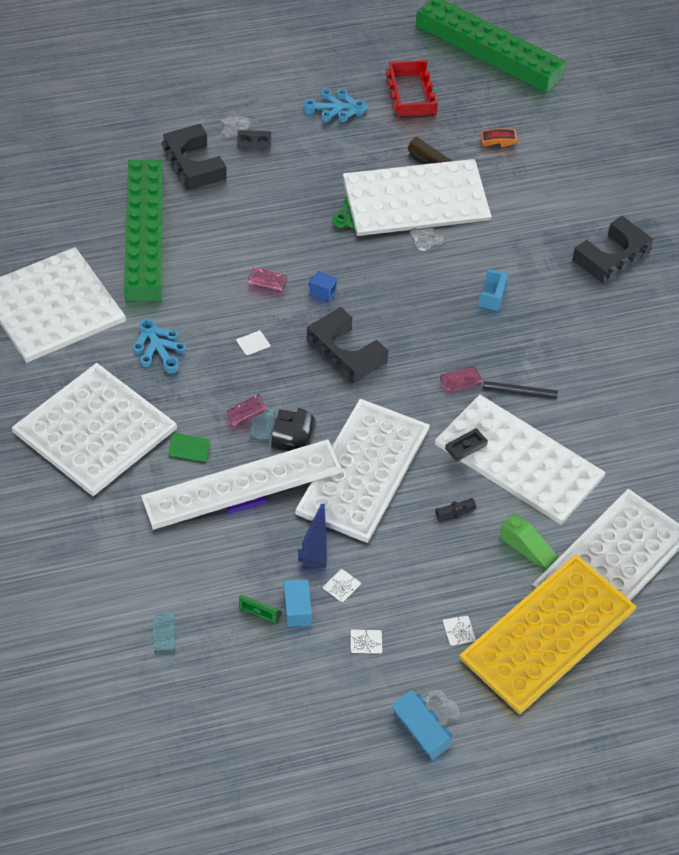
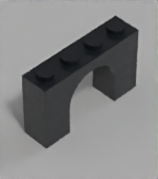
(192, 173)
(605, 265)
(352, 364)

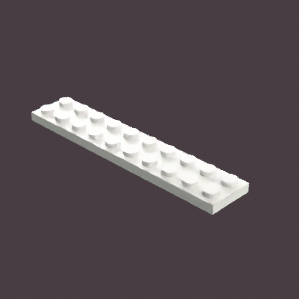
(240, 484)

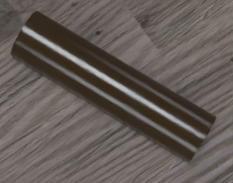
(426, 152)

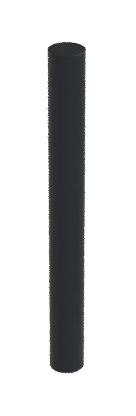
(520, 389)

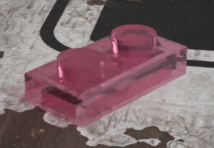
(267, 279)
(460, 379)
(246, 410)

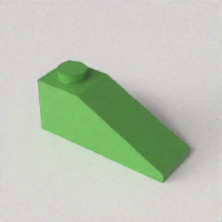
(527, 541)

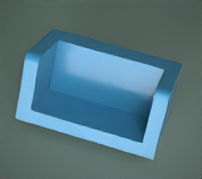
(493, 290)
(297, 603)

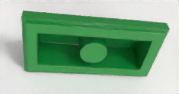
(189, 447)
(259, 609)

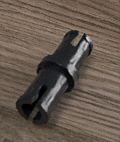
(467, 505)

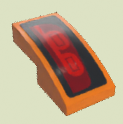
(500, 135)

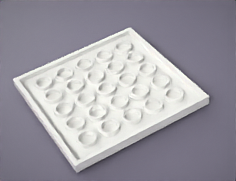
(55, 304)
(94, 429)

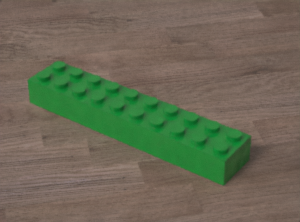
(491, 44)
(144, 231)

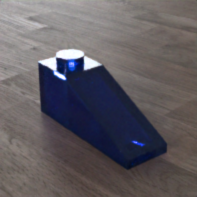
(314, 546)

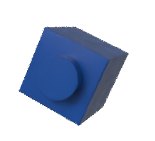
(323, 286)

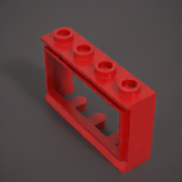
(411, 68)

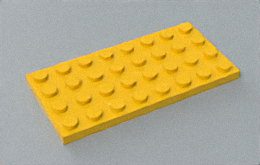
(547, 633)

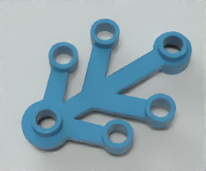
(353, 106)
(149, 329)

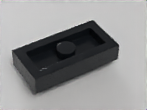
(254, 139)
(466, 444)

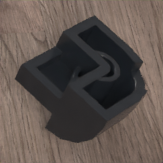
(293, 429)

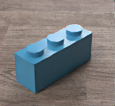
(423, 724)

